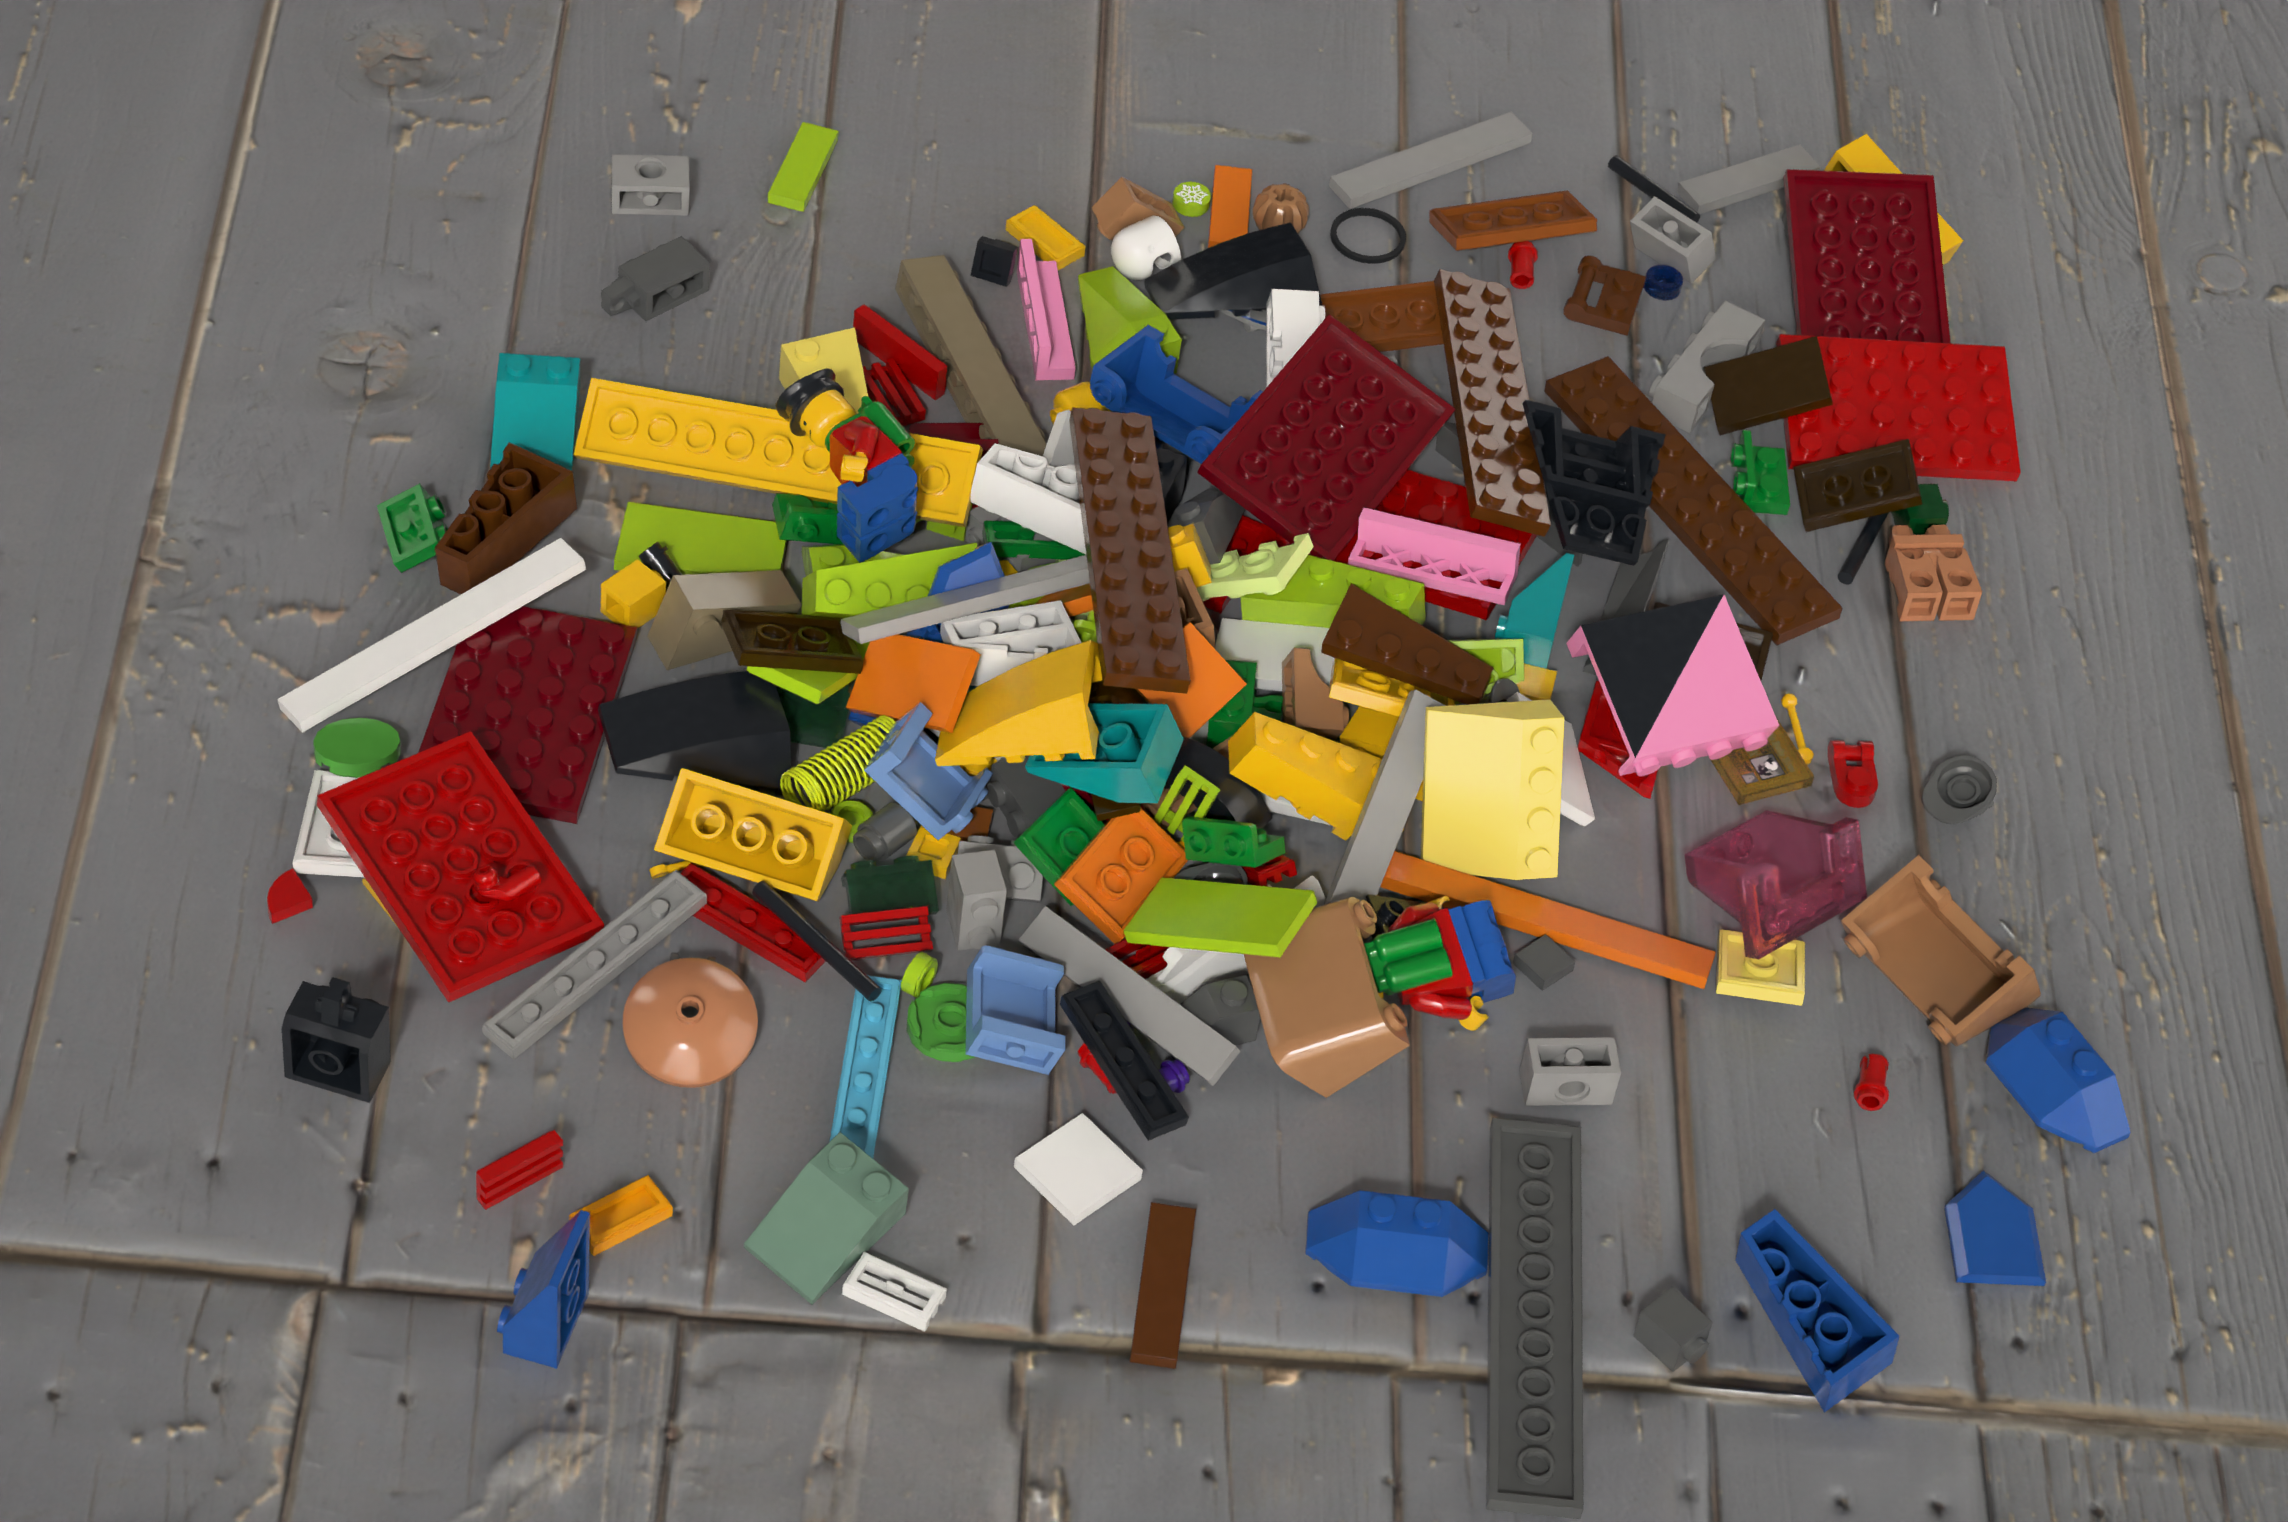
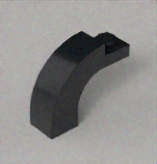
(1236, 798)

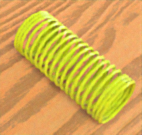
(812, 784)

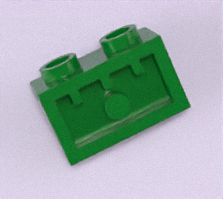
(1760, 476)
(805, 519)
(412, 526)
(1229, 842)

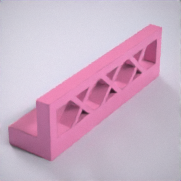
(1044, 316)
(1437, 550)

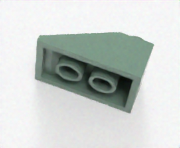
(828, 1218)

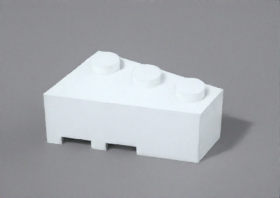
(1011, 636)

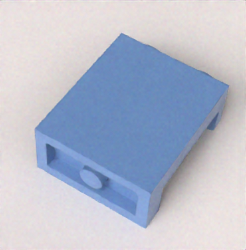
(930, 793)
(1013, 1010)

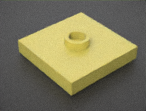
(1772, 978)

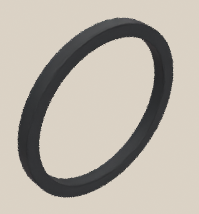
(1364, 258)

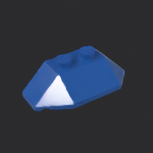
(2058, 1078)
(1397, 1243)

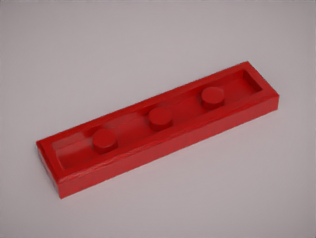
(752, 925)

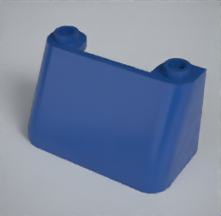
(1142, 381)

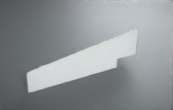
(1193, 968)

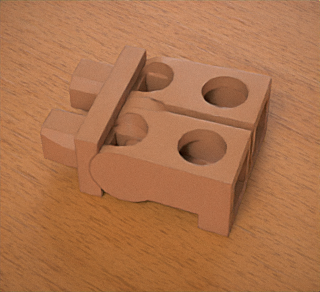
(1932, 575)

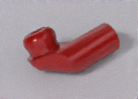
(503, 888)

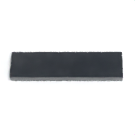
(1124, 1060)

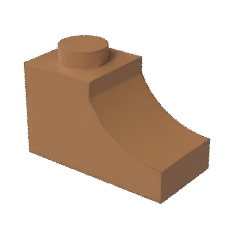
(1130, 203)
(1307, 698)

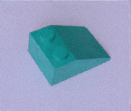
(536, 406)
(1537, 612)
(1131, 758)

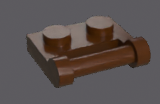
(1617, 299)

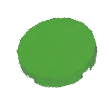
(356, 746)
(939, 1022)

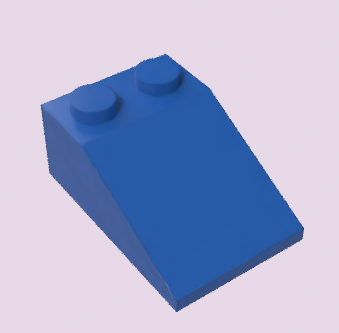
(549, 1296)

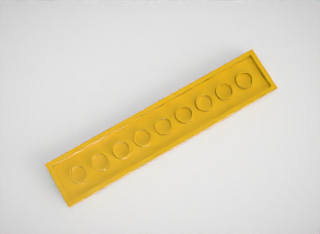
(750, 448)

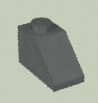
(1227, 1008)

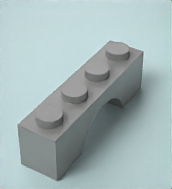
(1685, 389)

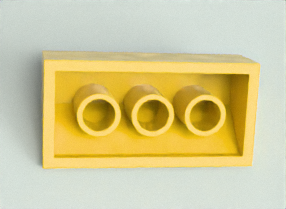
(752, 835)

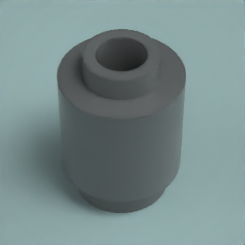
(885, 832)

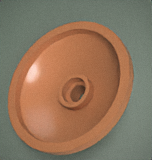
(694, 1048)

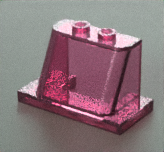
(1780, 876)

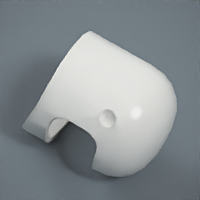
(1141, 245)

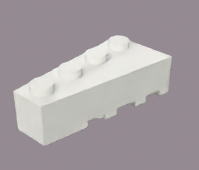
(1289, 323)
(1030, 494)

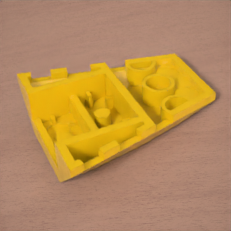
(1028, 712)

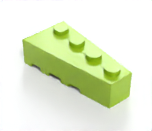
(875, 583)
(1319, 589)

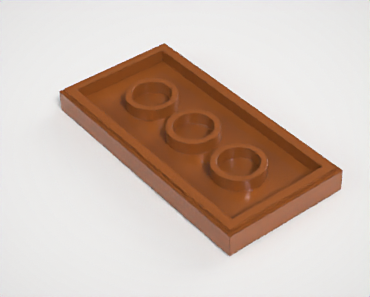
(1512, 220)
(1389, 315)

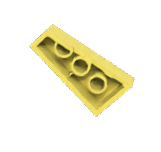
(831, 351)

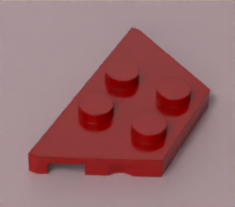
(1605, 746)

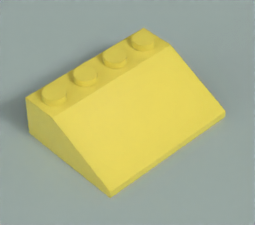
(1493, 788)

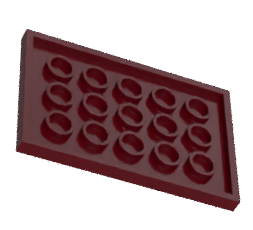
(1866, 255)
(1326, 439)
(533, 702)

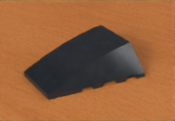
(1234, 275)
(1595, 484)
(709, 725)

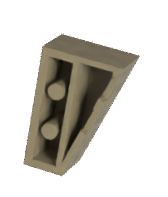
(693, 606)

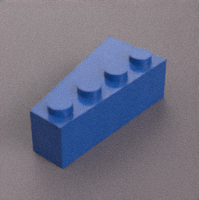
(1816, 1313)

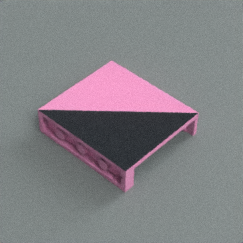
(1678, 683)

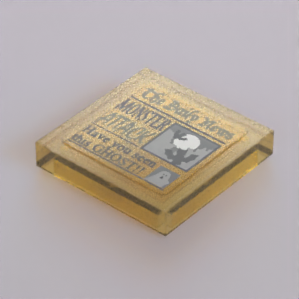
(1764, 771)

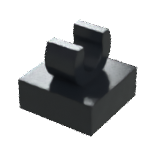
(994, 260)

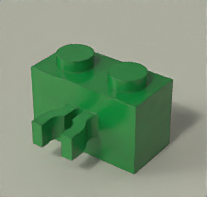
(1241, 706)

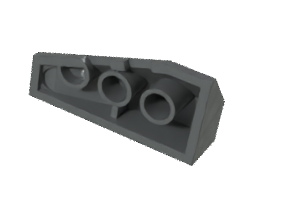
(1214, 519)

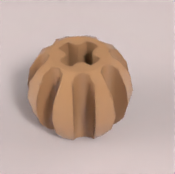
(1280, 206)

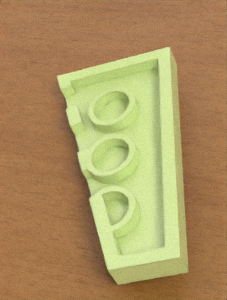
(1257, 572)

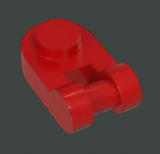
(1853, 784)

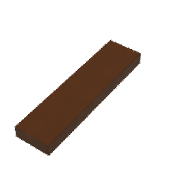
(1163, 1285)

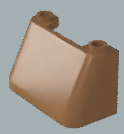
(1939, 956)
(1324, 1003)

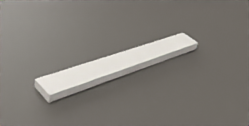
(431, 635)

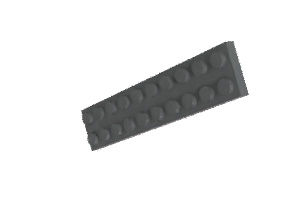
(1535, 1320)

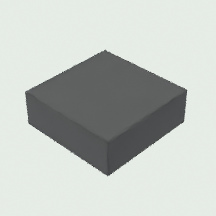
(1543, 962)

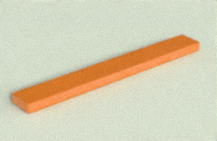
(1558, 921)

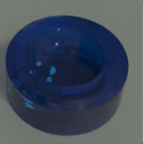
(1663, 282)

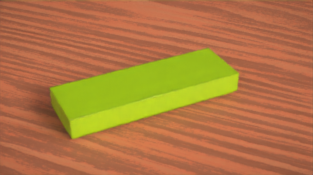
(803, 166)

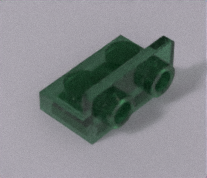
(816, 723)
(890, 887)

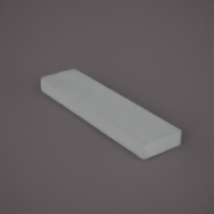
(1743, 179)

